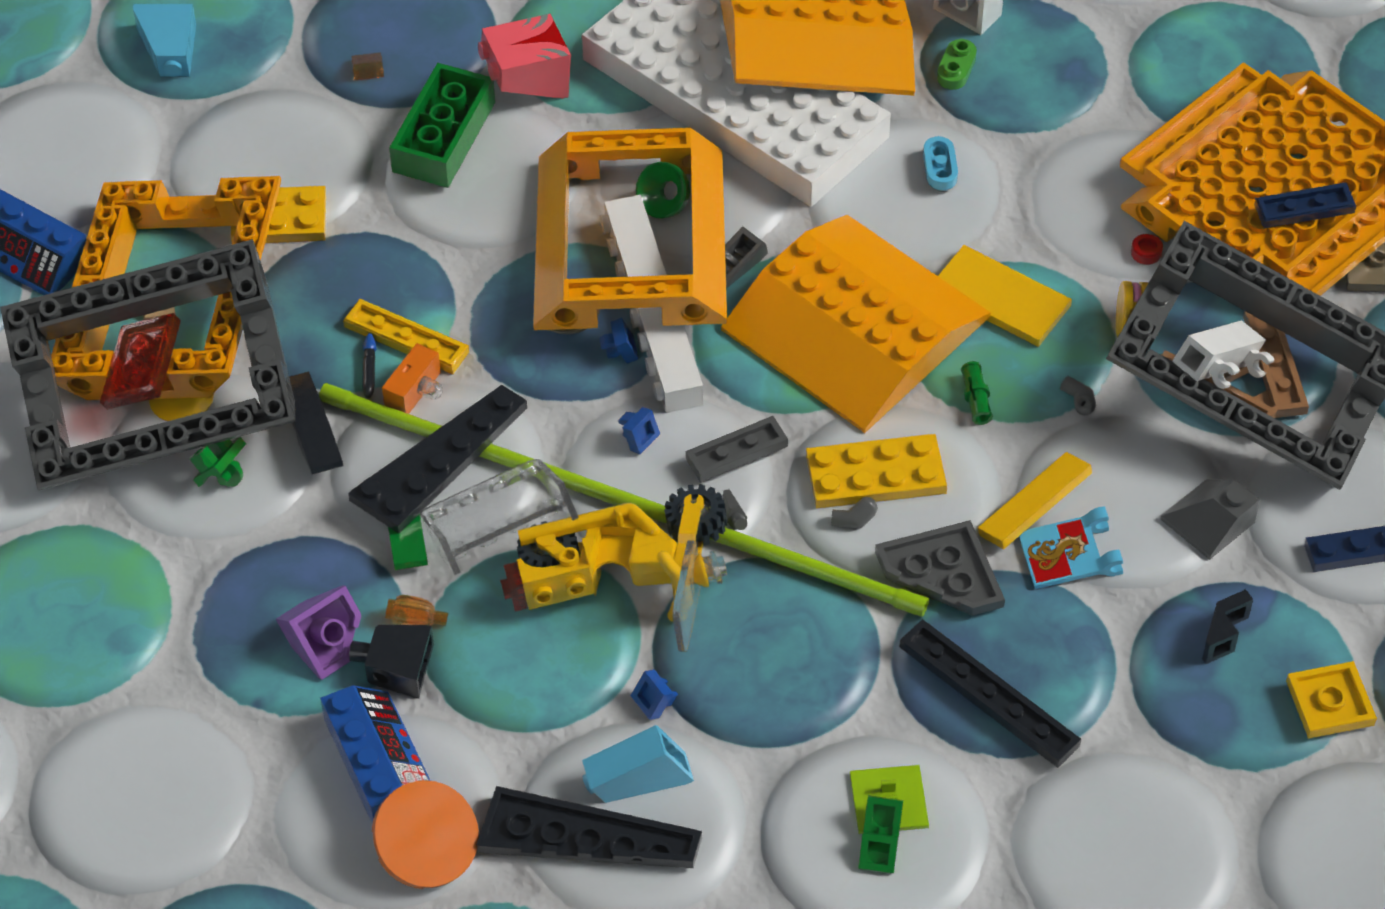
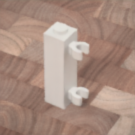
(1222, 351)

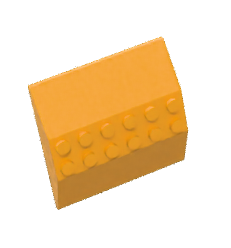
(822, 44)
(852, 319)

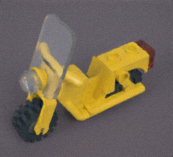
(560, 568)

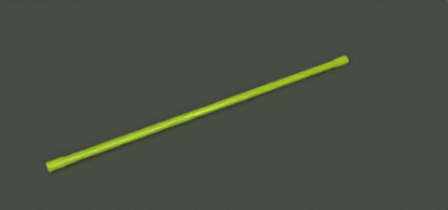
(899, 598)

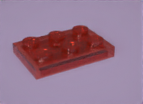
(140, 361)

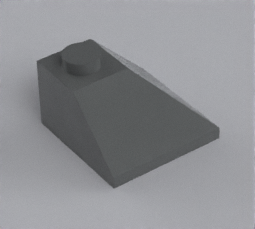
(1213, 515)

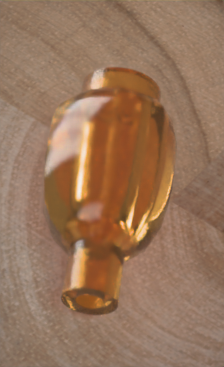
(414, 611)

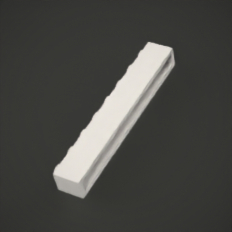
(666, 346)

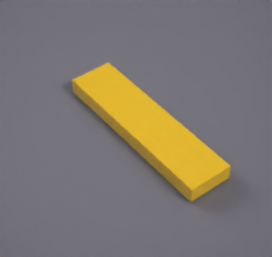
(404, 334)
(1034, 500)

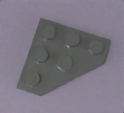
(944, 566)

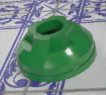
(651, 188)

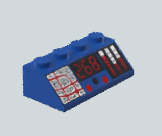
(37, 246)
(372, 743)

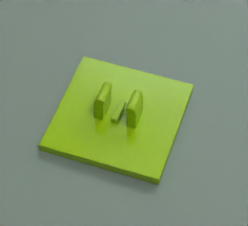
(895, 783)

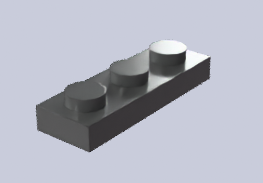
(736, 449)

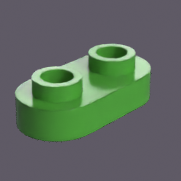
(956, 64)

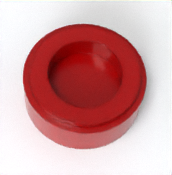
(1146, 249)

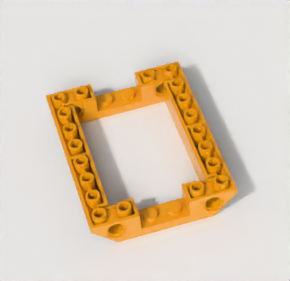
(134, 205)
(683, 298)

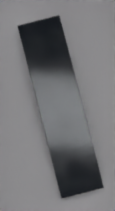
(313, 427)

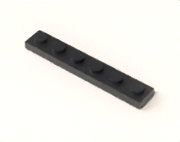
(990, 693)

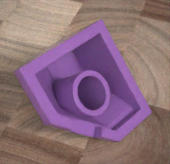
(322, 630)

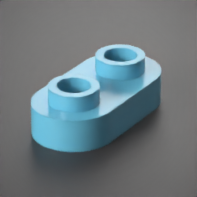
(940, 163)

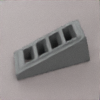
(757, 252)

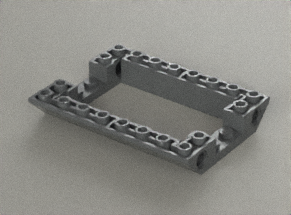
(131, 295)
(1286, 307)

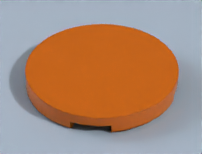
(425, 834)

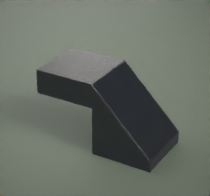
(1222, 632)

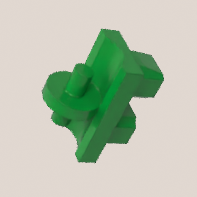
(218, 462)

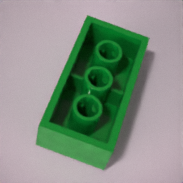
(442, 125)

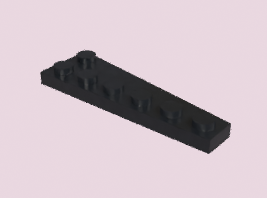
(420, 474)
(560, 829)

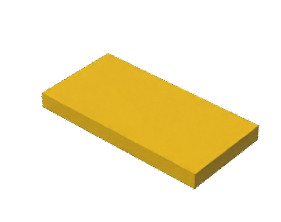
(1012, 298)

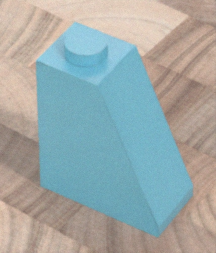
(168, 36)
(637, 766)

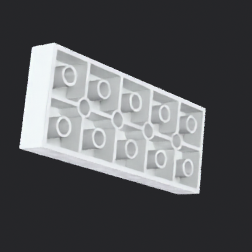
(682, 65)

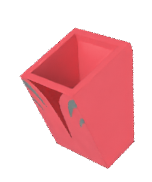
(527, 57)

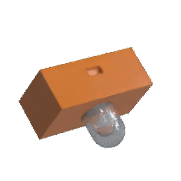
(413, 379)

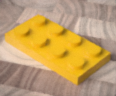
(876, 470)

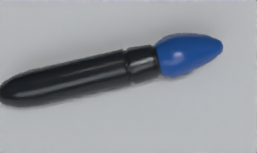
(368, 371)

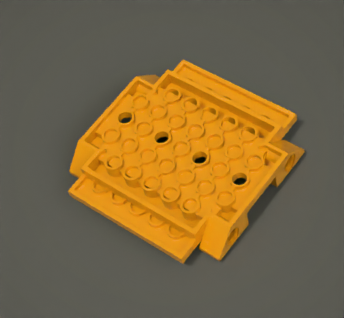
(1243, 138)

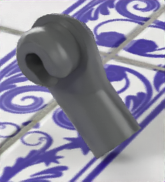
(1083, 395)
(857, 516)

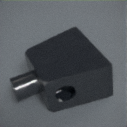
(396, 657)

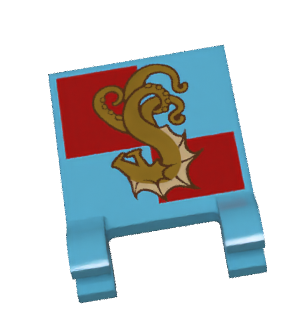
(1068, 550)

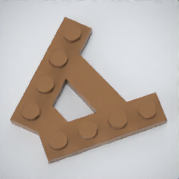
(1283, 386)

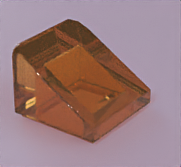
(367, 66)

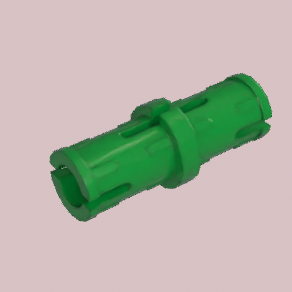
(976, 393)

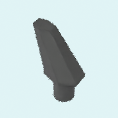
(735, 515)

